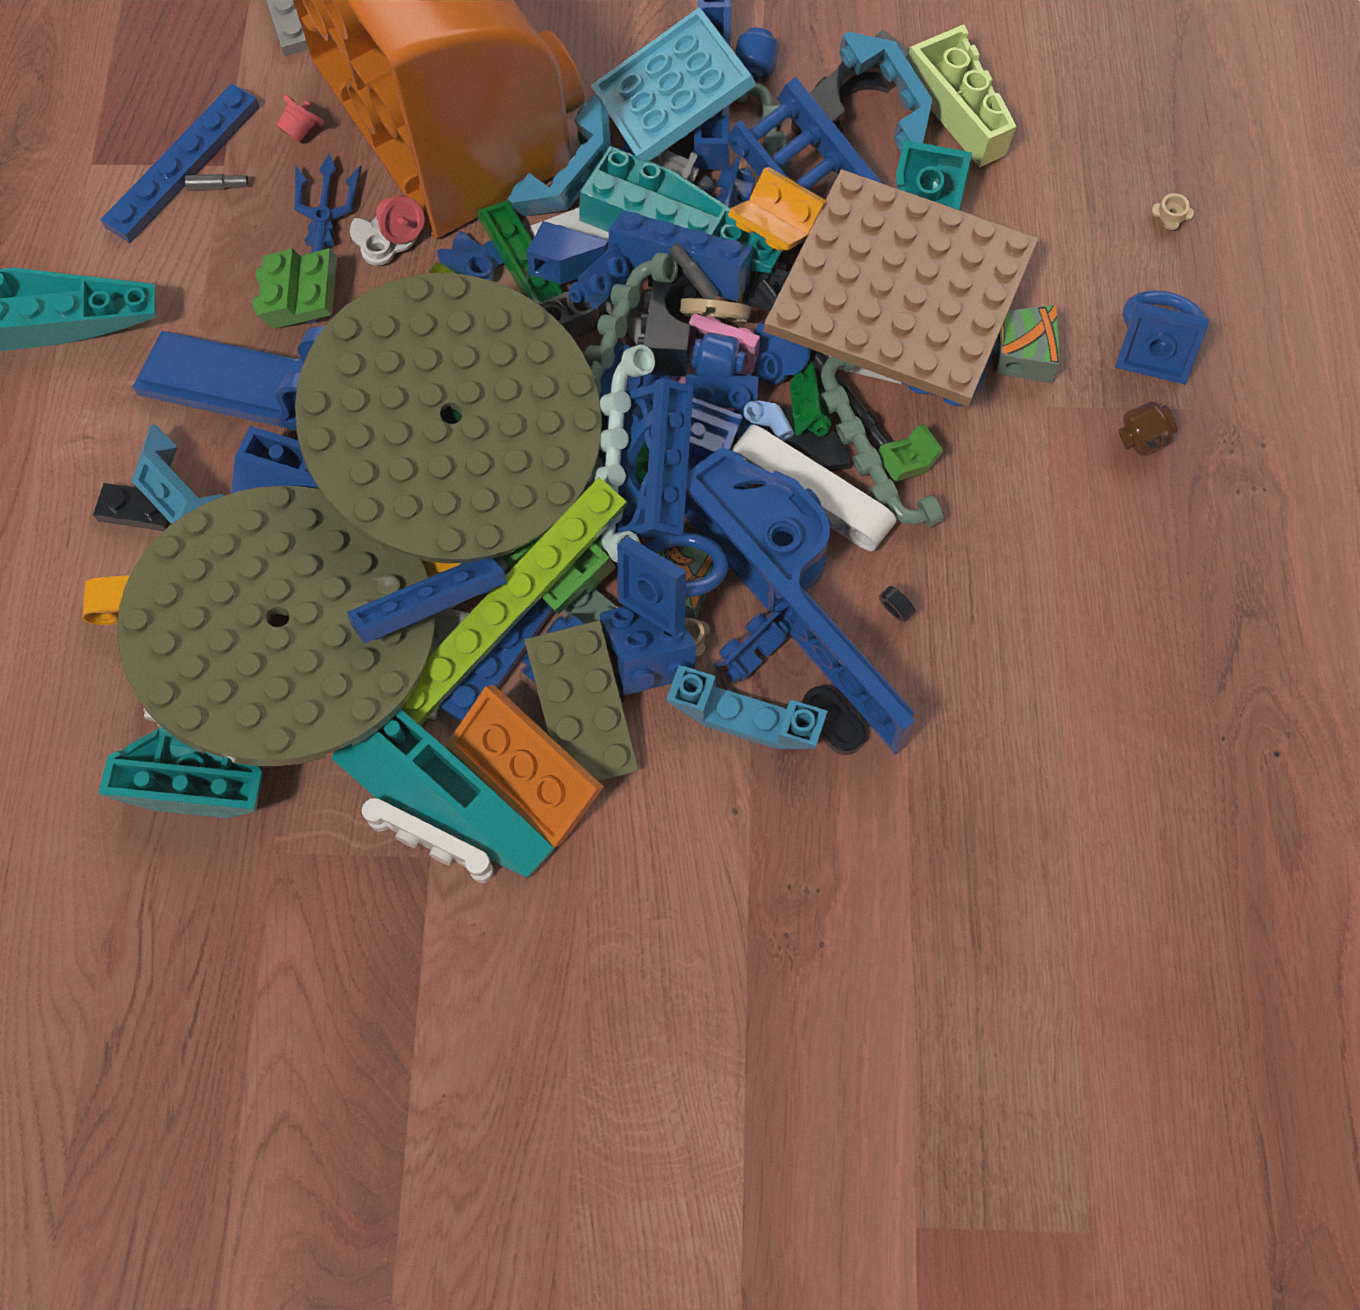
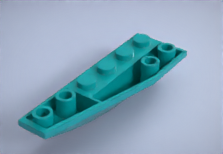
(664, 195)
(66, 308)
(428, 782)

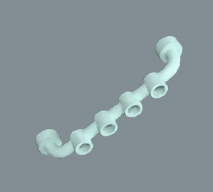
(635, 363)

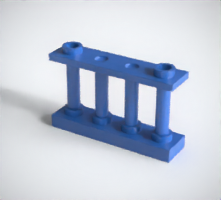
(816, 130)

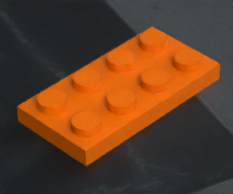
(524, 765)

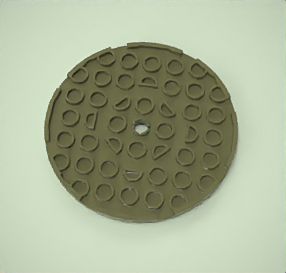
(435, 487)
(256, 692)

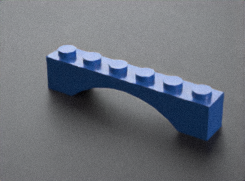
(711, 136)

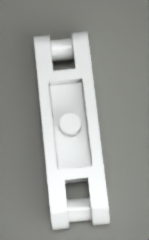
(415, 831)

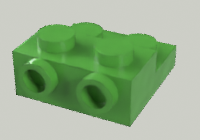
(295, 287)
(581, 576)

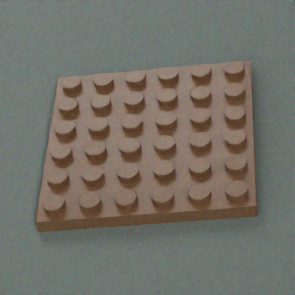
(902, 287)

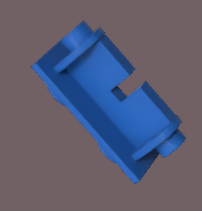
(735, 184)
(598, 280)
(728, 393)
(740, 654)

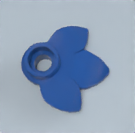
(471, 258)
(785, 355)

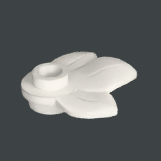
(369, 238)

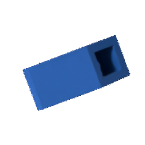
(562, 253)

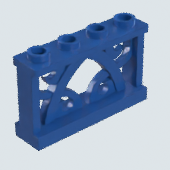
(668, 438)

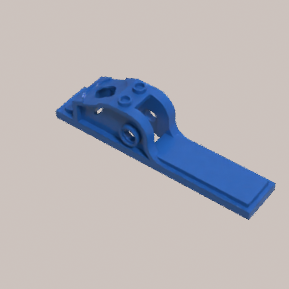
(227, 378)
(779, 551)

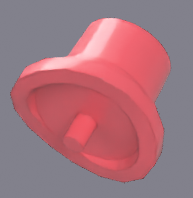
(297, 120)
(400, 219)

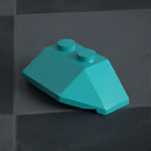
(175, 778)

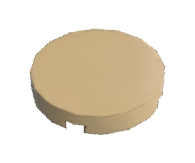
(718, 309)

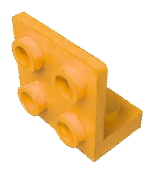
(778, 211)

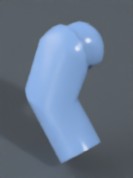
(769, 415)

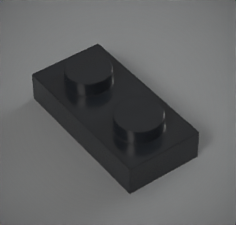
(128, 507)

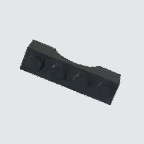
(843, 82)
(663, 333)

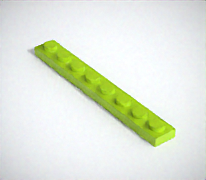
(511, 601)

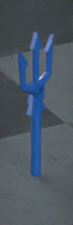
(322, 217)

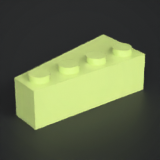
(963, 94)

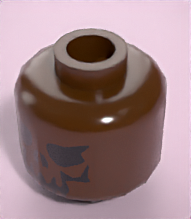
(1148, 428)

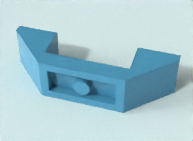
(864, 52)
(534, 197)
(160, 482)
(743, 716)

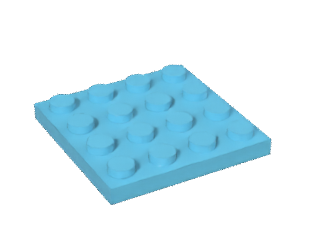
(673, 85)

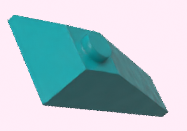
(934, 172)

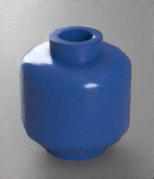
(758, 52)
(718, 356)

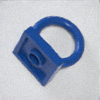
(1161, 339)
(659, 587)

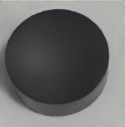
(897, 604)

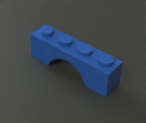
(722, 260)

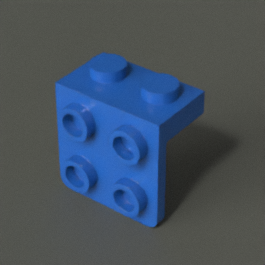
(645, 651)

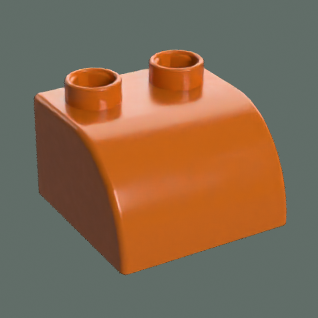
(448, 95)

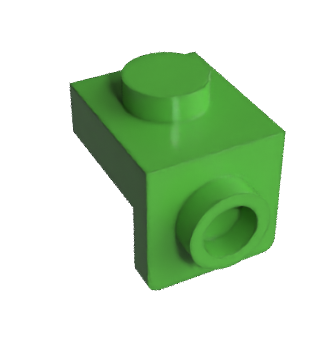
(910, 455)

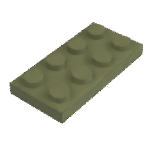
(582, 699)

